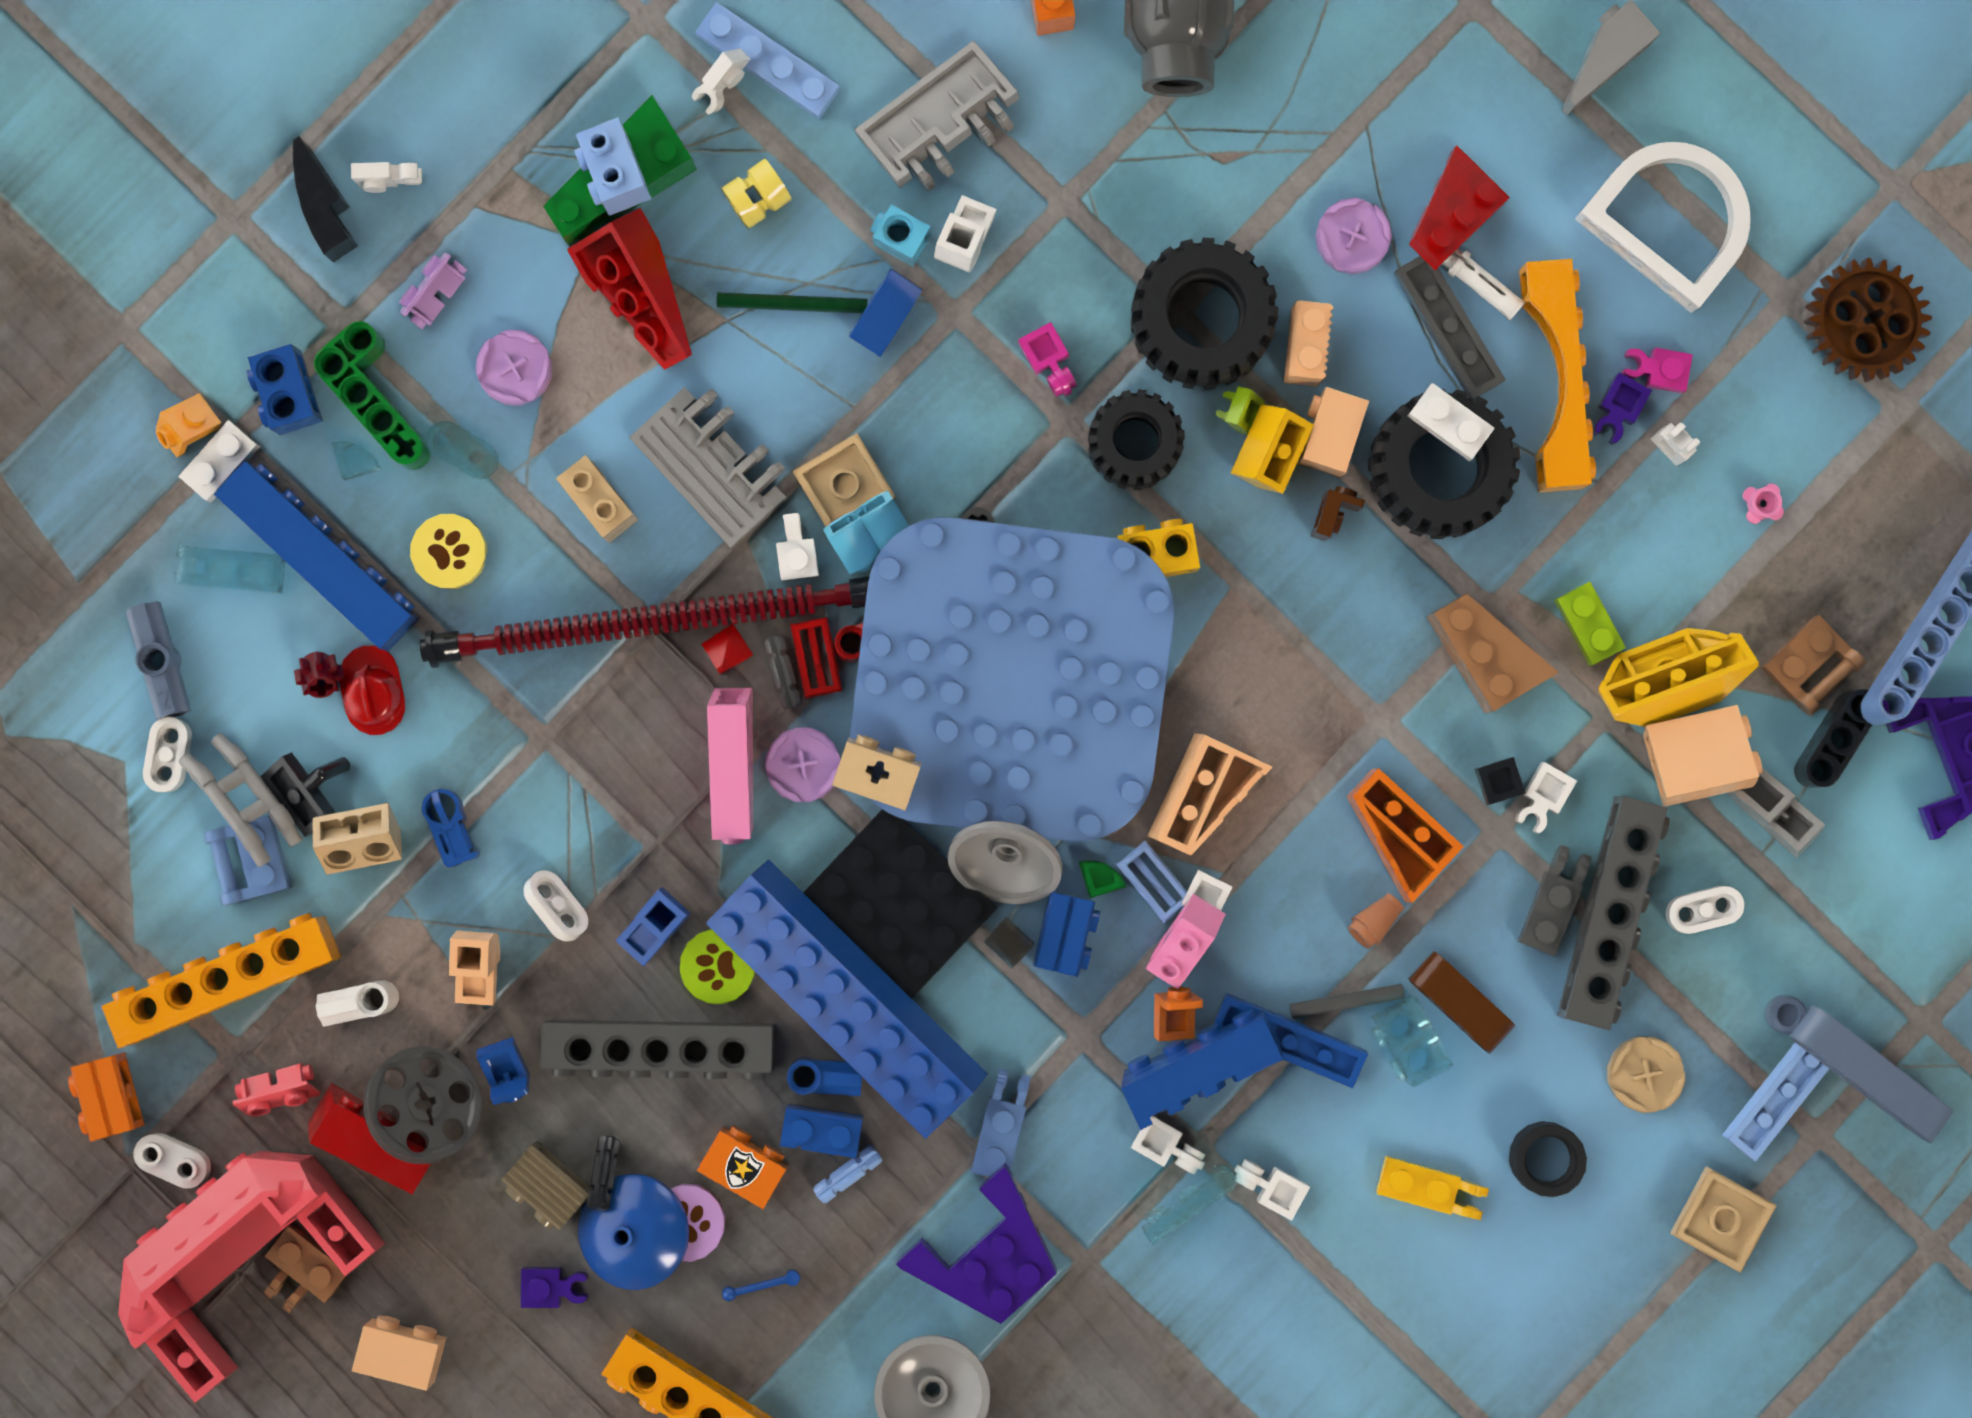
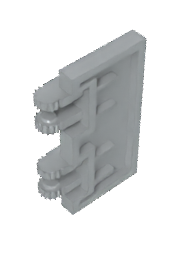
(936, 112)
(707, 469)

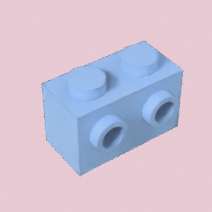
(612, 166)

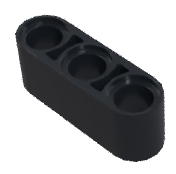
(1821, 747)

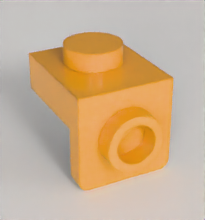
(186, 424)

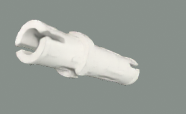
(1483, 283)

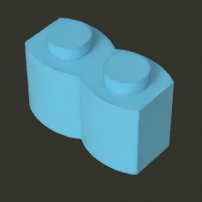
(865, 531)

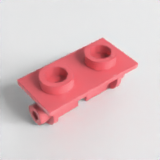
(259, 1096)

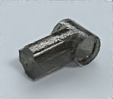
(1009, 942)

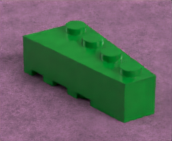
(661, 161)

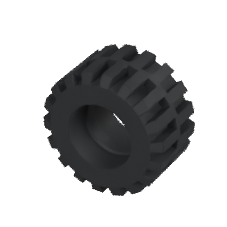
(1142, 408)

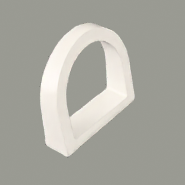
(1640, 256)

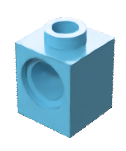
(912, 246)

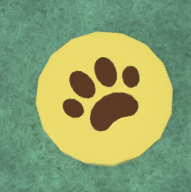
(448, 551)

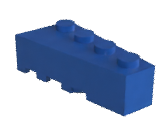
(1199, 1065)

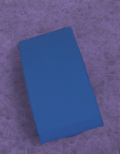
(885, 312)

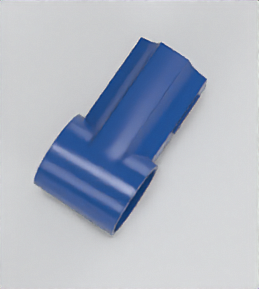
(830, 1078)

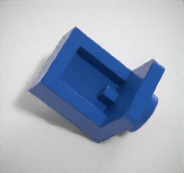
(504, 1071)

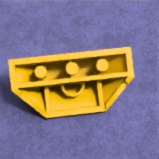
(1675, 675)

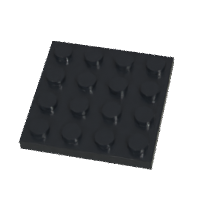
(899, 901)

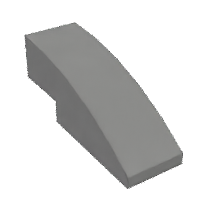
(1779, 813)

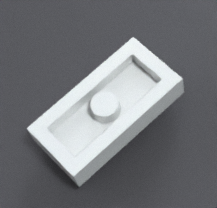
(1451, 422)
(219, 460)

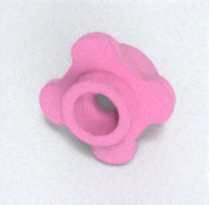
(1773, 500)

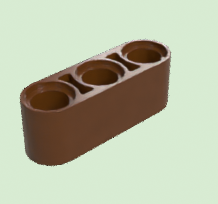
(1461, 1002)

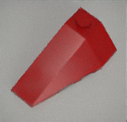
(631, 272)

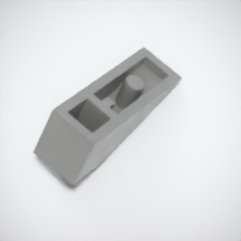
(1615, 44)

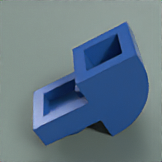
(653, 926)

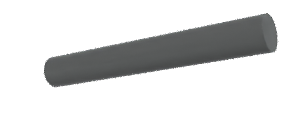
(1346, 1001)

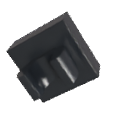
(1500, 781)

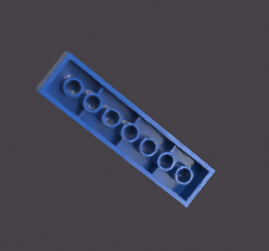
(847, 998)

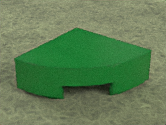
(1100, 878)

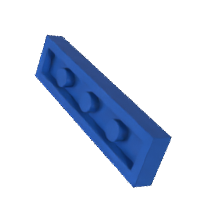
(1303, 1044)

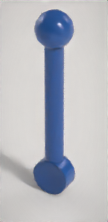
(791, 1278)

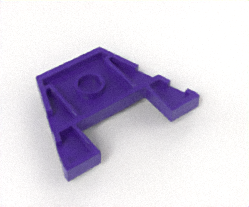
(1952, 732)
(1000, 1267)

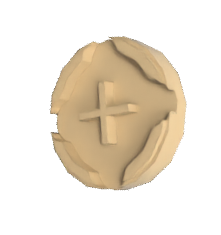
(1646, 1074)

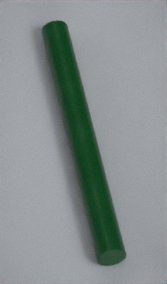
(791, 302)

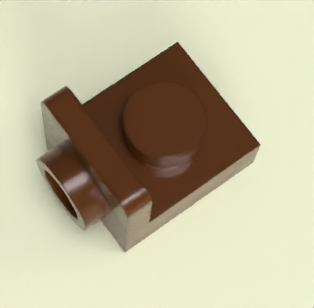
(1329, 517)

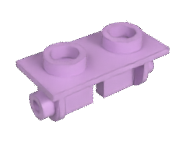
(438, 277)

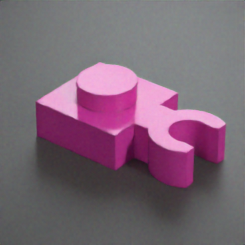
(1664, 370)

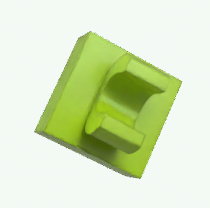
(1242, 409)

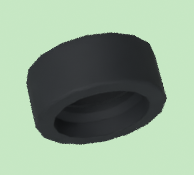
(1576, 1167)

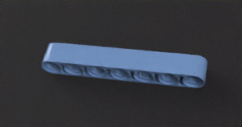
(1910, 653)

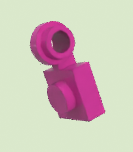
(1043, 352)

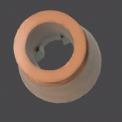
(1375, 921)

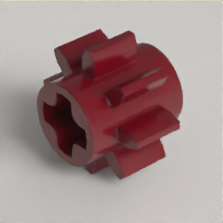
(319, 674)

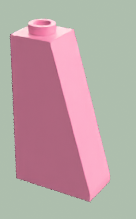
(731, 763)

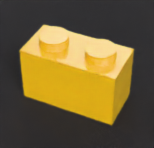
(1272, 448)

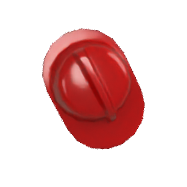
(372, 690)

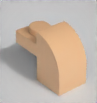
(474, 964)

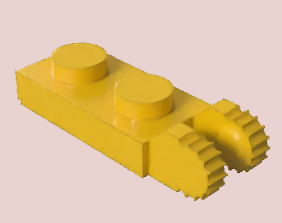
(1427, 1187)

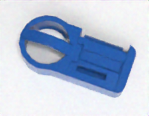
(451, 834)

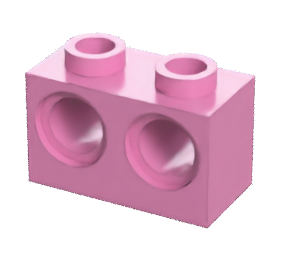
(1185, 941)

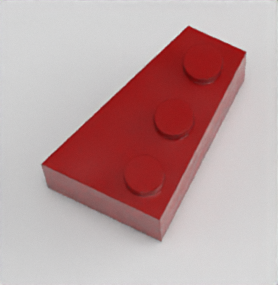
(342, 1131)

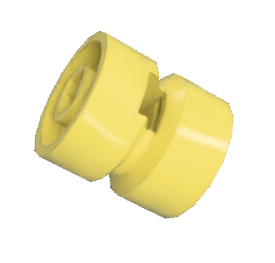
(767, 186)

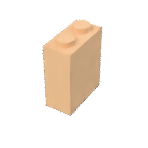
(1702, 755)

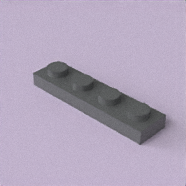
(1449, 327)

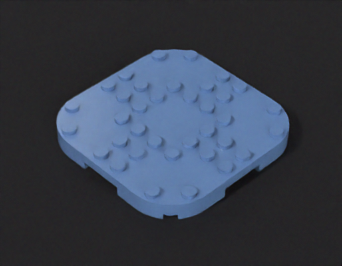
(1016, 674)

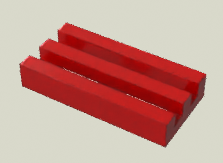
(810, 626)

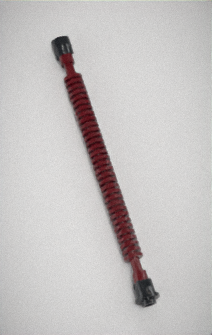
(453, 646)

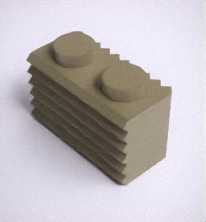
(546, 1186)

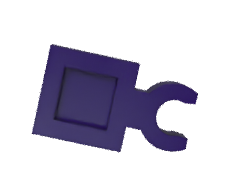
(1623, 404)
(545, 1286)

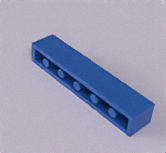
(316, 556)

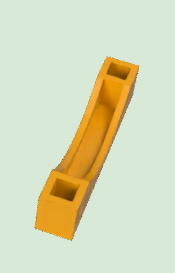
(1551, 301)

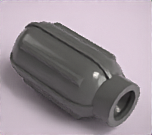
(1178, 42)

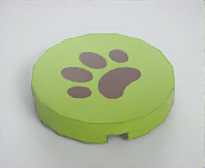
(714, 970)

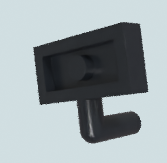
(300, 791)

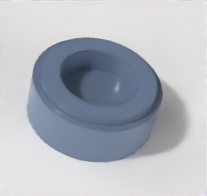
(1784, 1013)

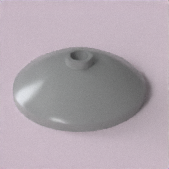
(1005, 862)
(928, 1359)

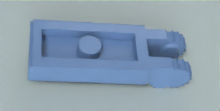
(1000, 1127)

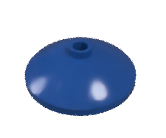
(654, 1227)

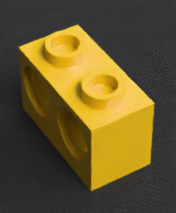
(1155, 543)

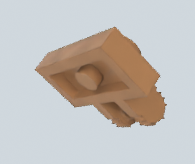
(304, 1262)

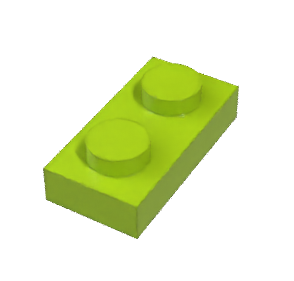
(1589, 623)

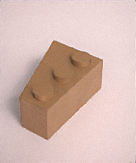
(1488, 654)

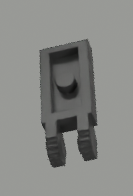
(1554, 903)

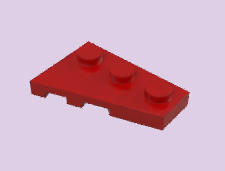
(1457, 209)

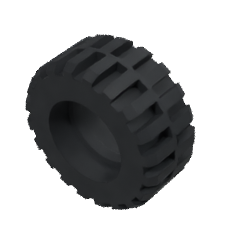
(1214, 265)
(1428, 514)

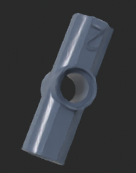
(151, 636)

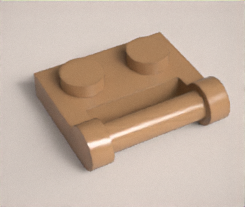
(1804, 655)

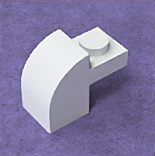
(964, 234)

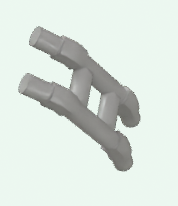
(240, 820)

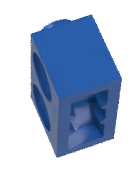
(293, 385)

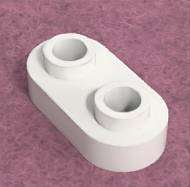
(163, 754)
(556, 906)
(1703, 909)
(170, 1159)

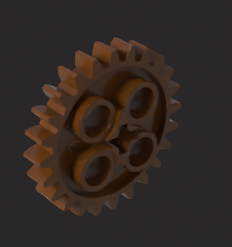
(1896, 302)

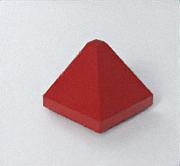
(727, 649)

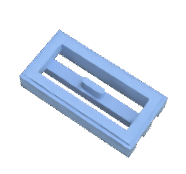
(1134, 856)

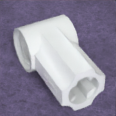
(355, 1003)

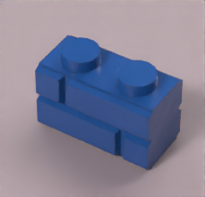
(1065, 934)
(822, 1130)

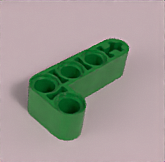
(376, 403)

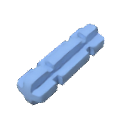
(847, 1174)

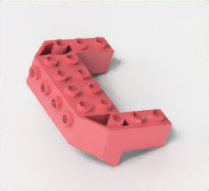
(216, 1237)

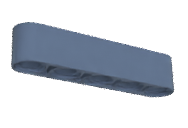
(1871, 1074)

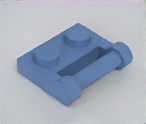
(260, 880)

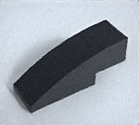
(320, 203)

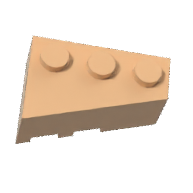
(1203, 792)

